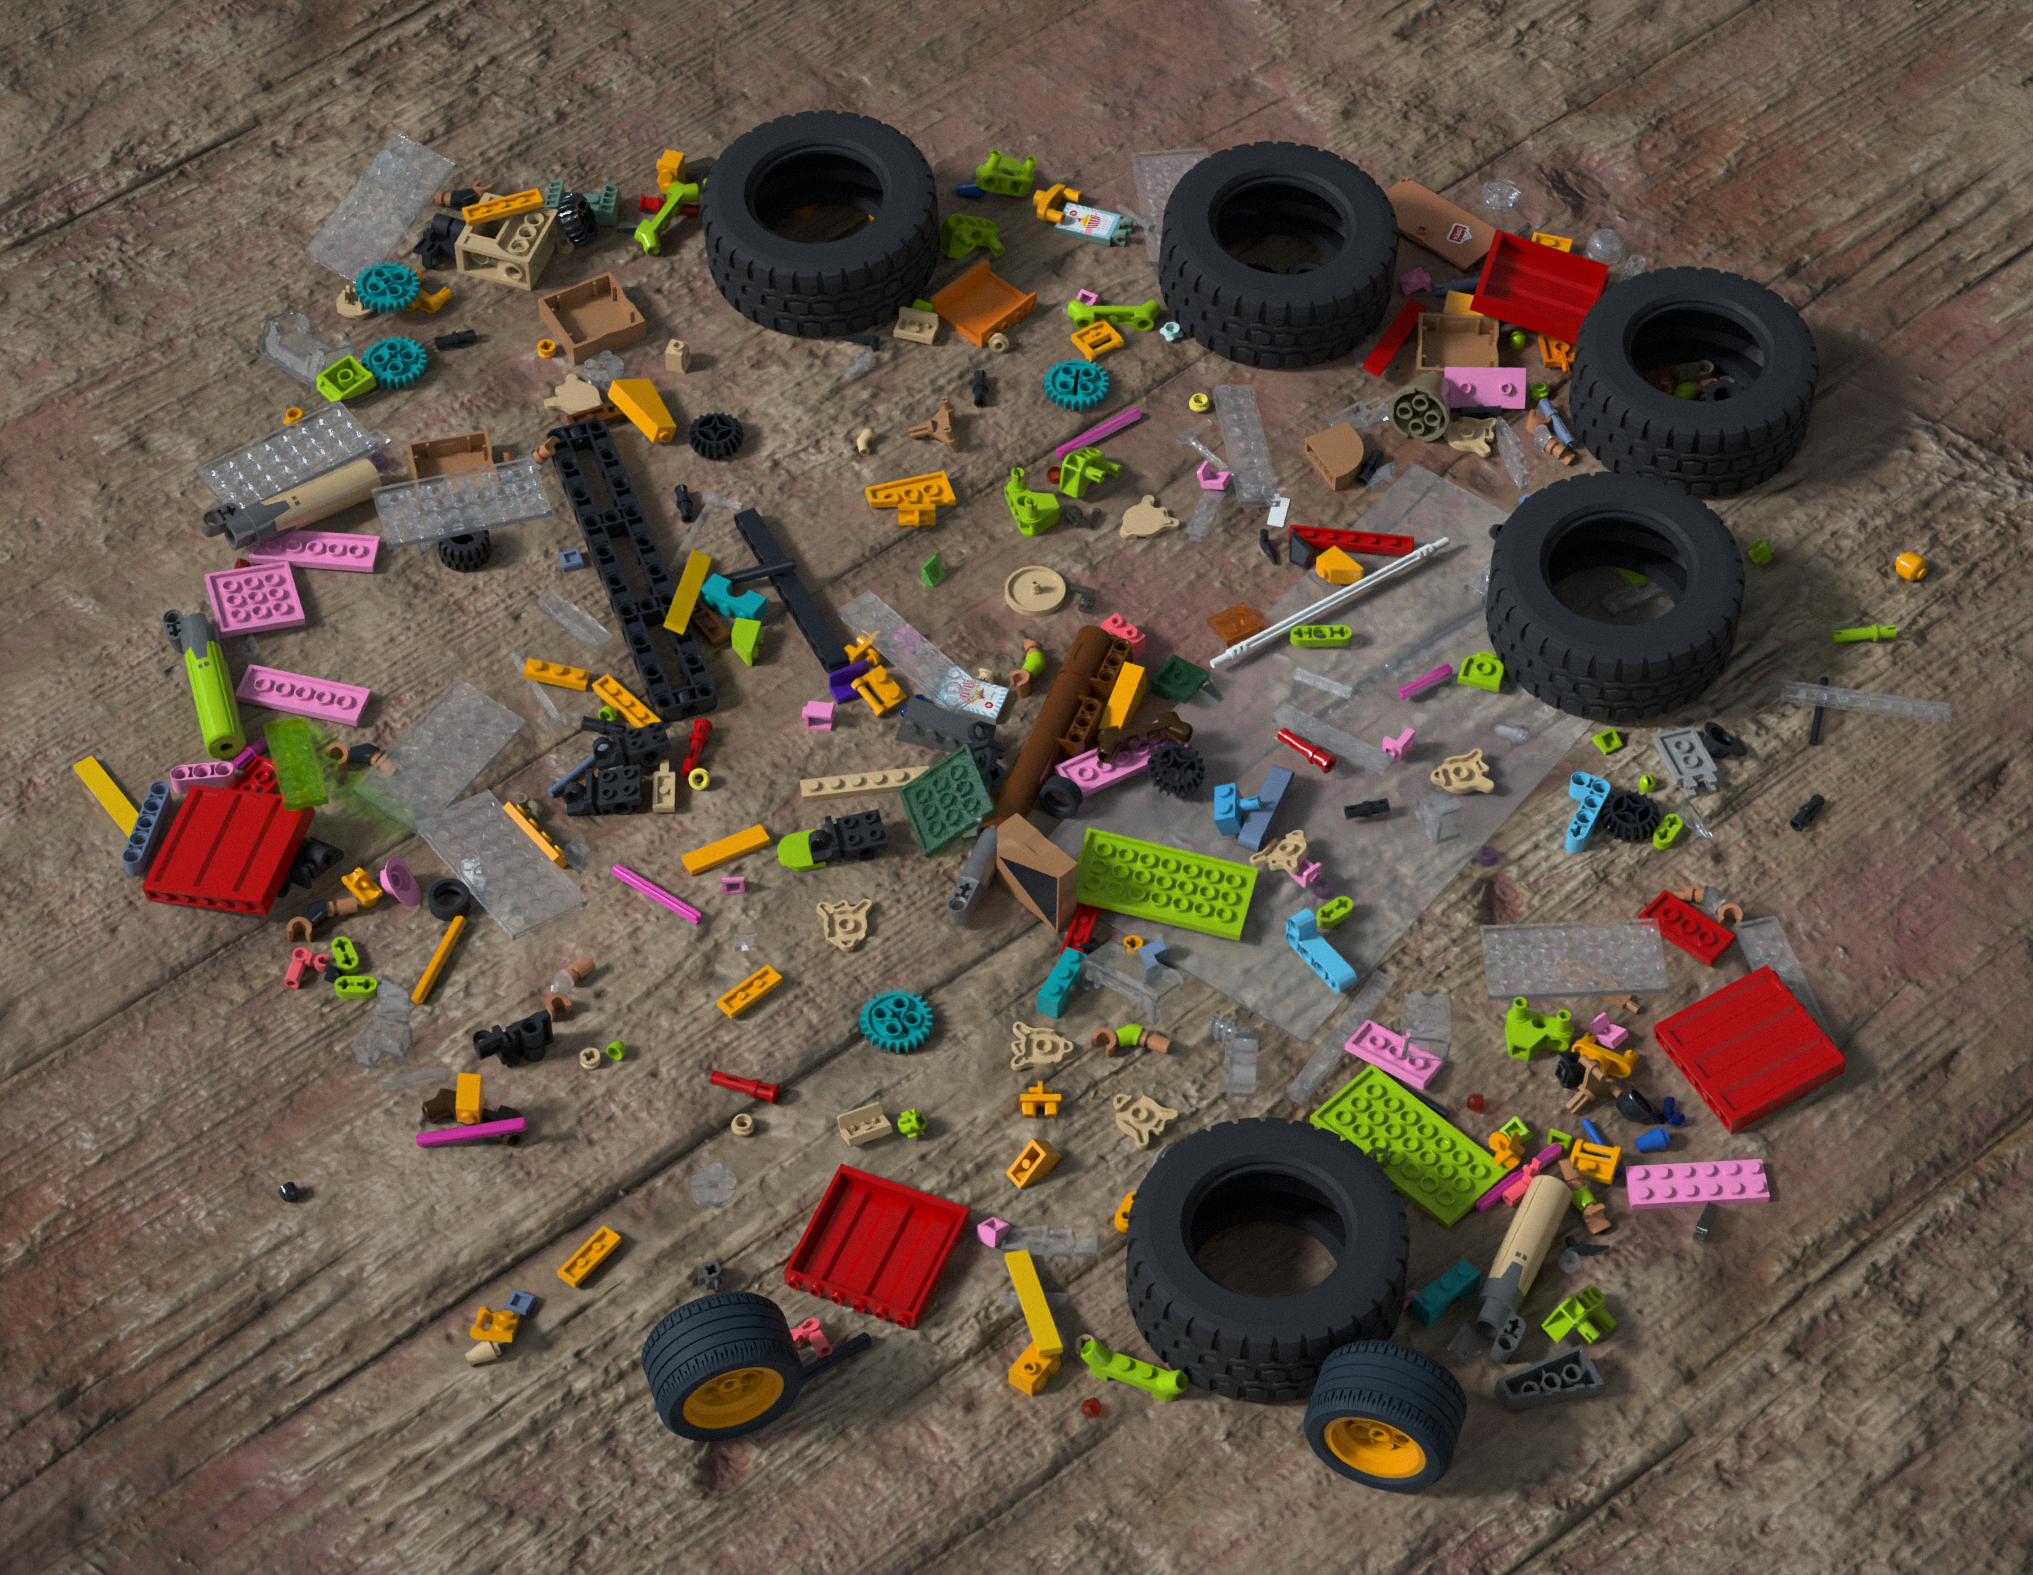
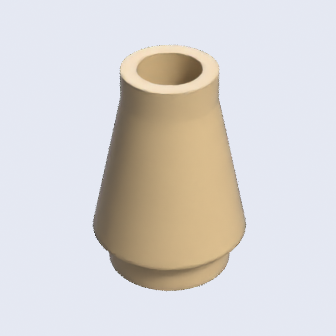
(483, 1352)

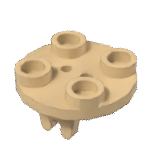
(349, 305)

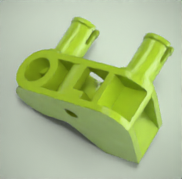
(1006, 174)
(965, 232)
(1082, 467)
(1031, 510)
(1529, 1037)
(1574, 1313)

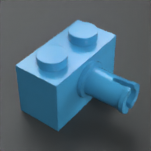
(1230, 807)

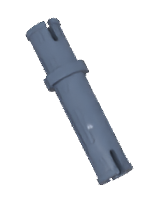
(1458, 286)
(1557, 423)

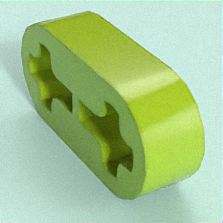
(1671, 833)
(1332, 910)
(349, 954)
(356, 987)

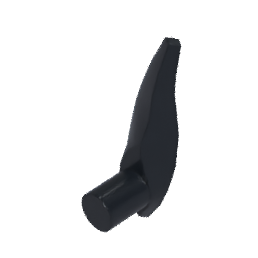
(866, 339)
(1266, 546)
(1089, 947)
(1583, 1249)

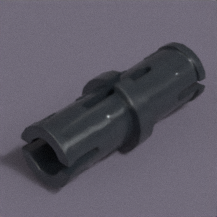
(455, 339)
(980, 388)
(1481, 411)
(1369, 467)
(684, 503)
(602, 725)
(1366, 808)
(1807, 812)

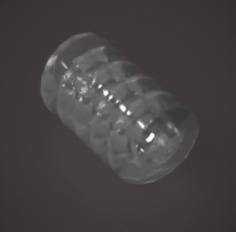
(1222, 1030)

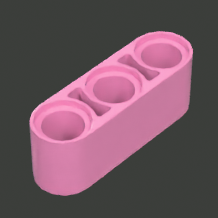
(207, 774)

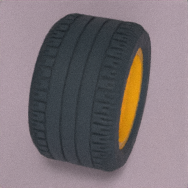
(722, 1366)
(1385, 1415)

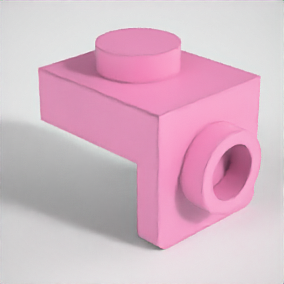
(1415, 280)
(1212, 479)
(1400, 747)
(1307, 873)
(1607, 1033)

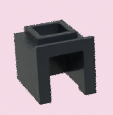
(1569, 1070)

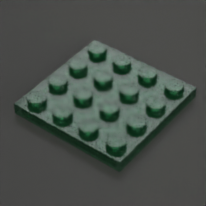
(947, 800)

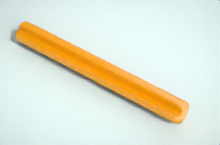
(438, 960)

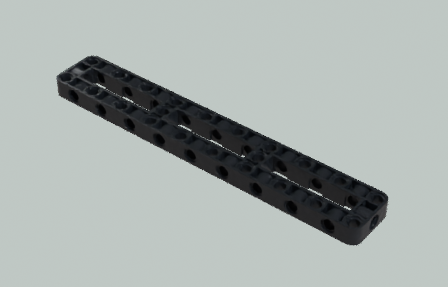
(631, 613)

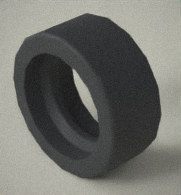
(1053, 805)
(446, 886)

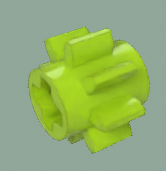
(1760, 551)
(912, 1123)

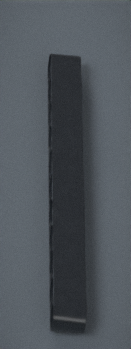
(792, 592)

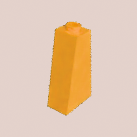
(643, 407)
(1125, 697)

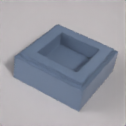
(571, 560)
(520, 1303)

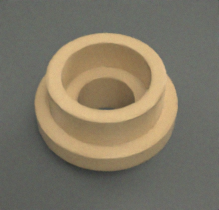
(998, 338)
(742, 1120)

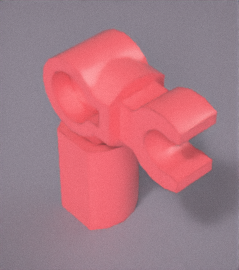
(300, 960)
(1517, 1191)
(812, 1332)

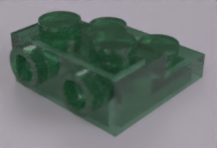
(1178, 680)

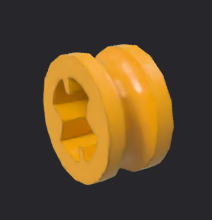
(544, 344)
(1133, 939)

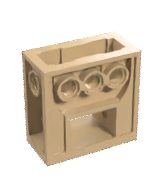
(518, 245)

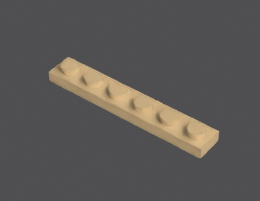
(858, 784)

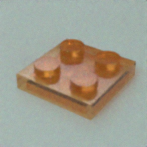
(1235, 624)

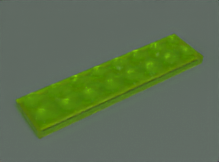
(295, 763)

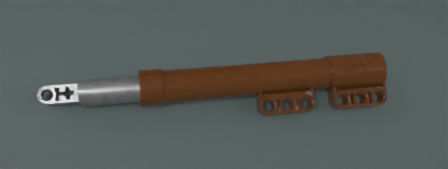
(1062, 727)

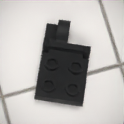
(439, 239)
(635, 744)
(987, 752)
(611, 790)
(849, 836)
(310, 862)
(520, 1039)

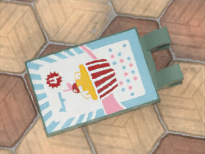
(1094, 225)

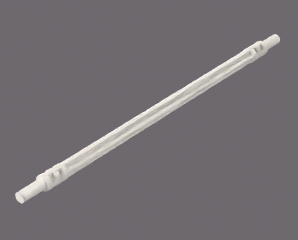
(1329, 602)

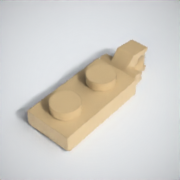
(664, 788)

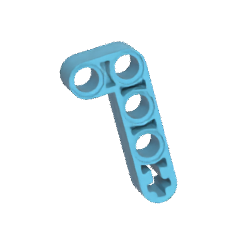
(1592, 794)
(1317, 953)

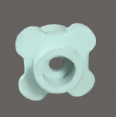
(1171, 331)

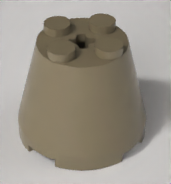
(1422, 407)

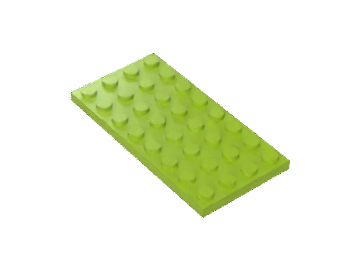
(1164, 884)
(1429, 1156)

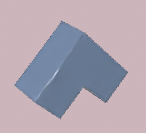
(1155, 950)

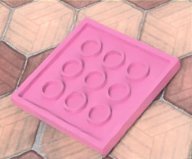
(254, 599)

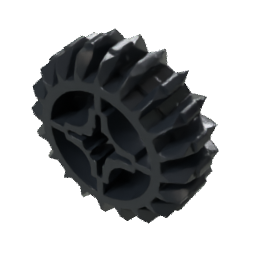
(577, 219)
(727, 432)
(1179, 761)
(1631, 810)

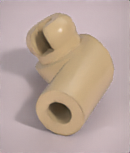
(862, 441)

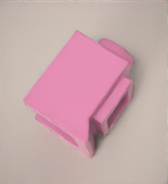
(819, 715)

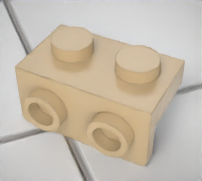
(916, 325)
(863, 1124)

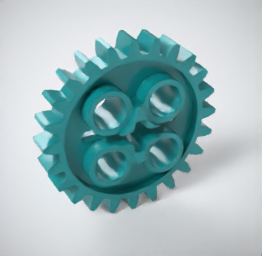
(387, 287)
(395, 361)
(1091, 384)
(886, 1013)

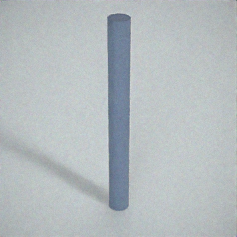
(574, 773)

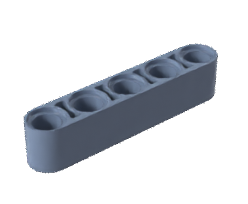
(1261, 820)
(147, 828)

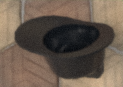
(1720, 742)
(1637, 1107)

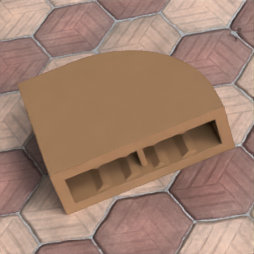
(1336, 454)

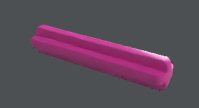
(1425, 681)

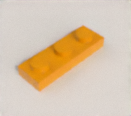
(556, 674)
(749, 991)
(589, 1256)

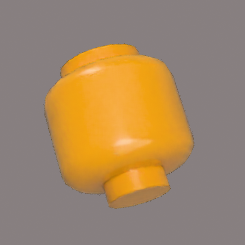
(1911, 566)

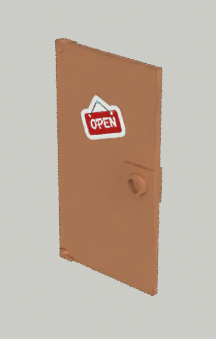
(1439, 224)

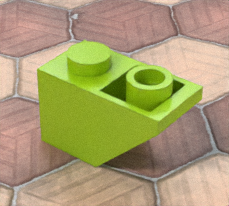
(746, 639)

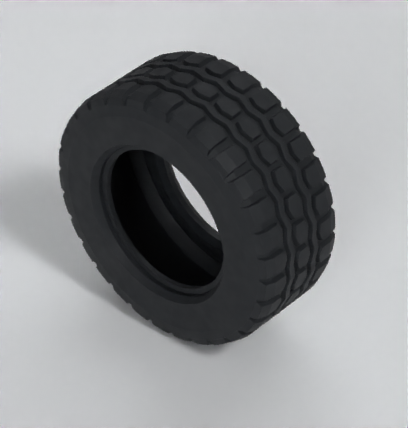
(831, 283)
(1272, 315)
(1693, 319)
(1606, 666)
(1279, 1176)

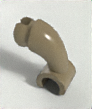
(535, 808)

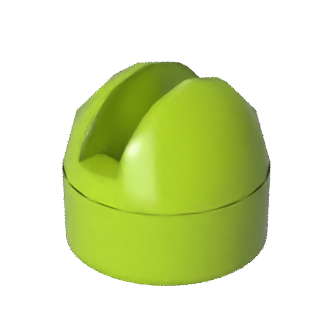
(1517, 340)
(606, 711)
(1643, 783)
(616, 1050)

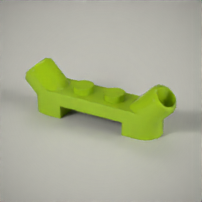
(677, 195)
(1140, 317)
(1106, 1363)

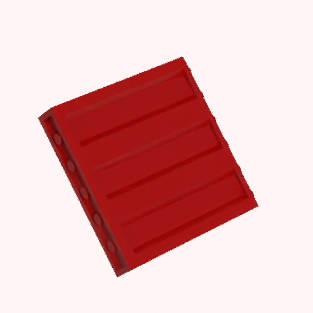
(1538, 286)
(227, 851)
(1749, 1049)
(877, 1246)

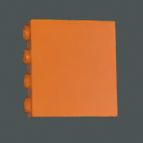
(981, 304)

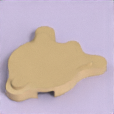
(574, 396)
(1471, 434)
(1146, 520)
(1463, 774)
(1283, 854)
(845, 924)
(1038, 1047)
(1142, 1117)

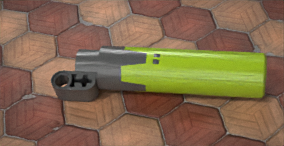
(209, 682)

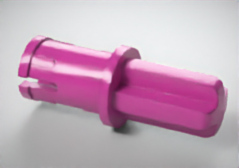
(250, 754)

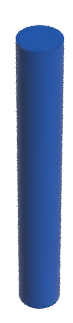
(1596, 1138)

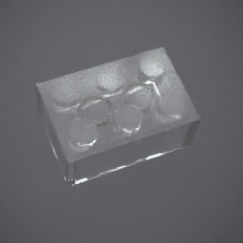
(1425, 1025)

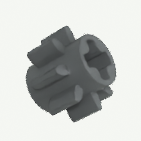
(712, 1276)

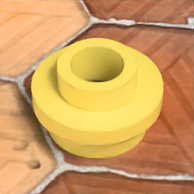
(1199, 402)
(699, 786)

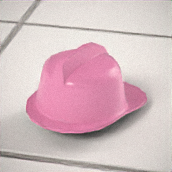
(399, 882)

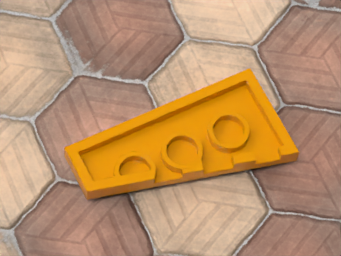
(913, 490)

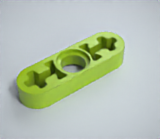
(1312, 630)

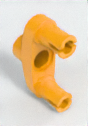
(1048, 201)
(429, 302)
(1611, 1062)

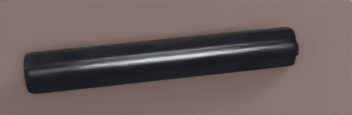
(761, 571)
(837, 1356)

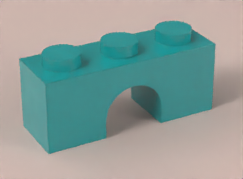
(718, 595)
(1054, 992)
(1457, 1282)

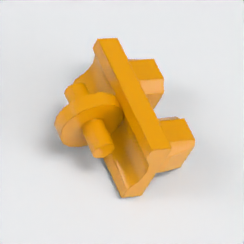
(916, 514)
(863, 652)
(363, 887)
(1040, 1097)
(1507, 1150)

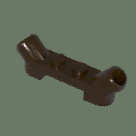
(1115, 741)
(444, 1107)

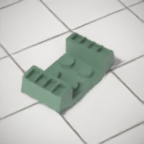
(604, 206)

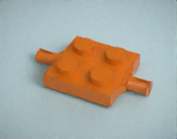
(1556, 353)

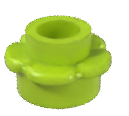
(1539, 391)

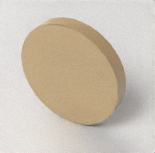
(1035, 591)

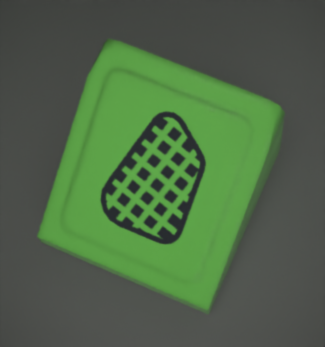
(932, 572)

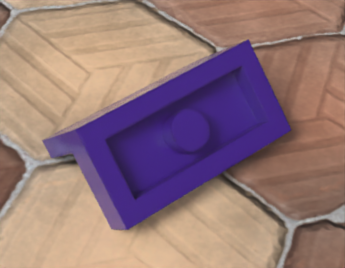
(841, 681)

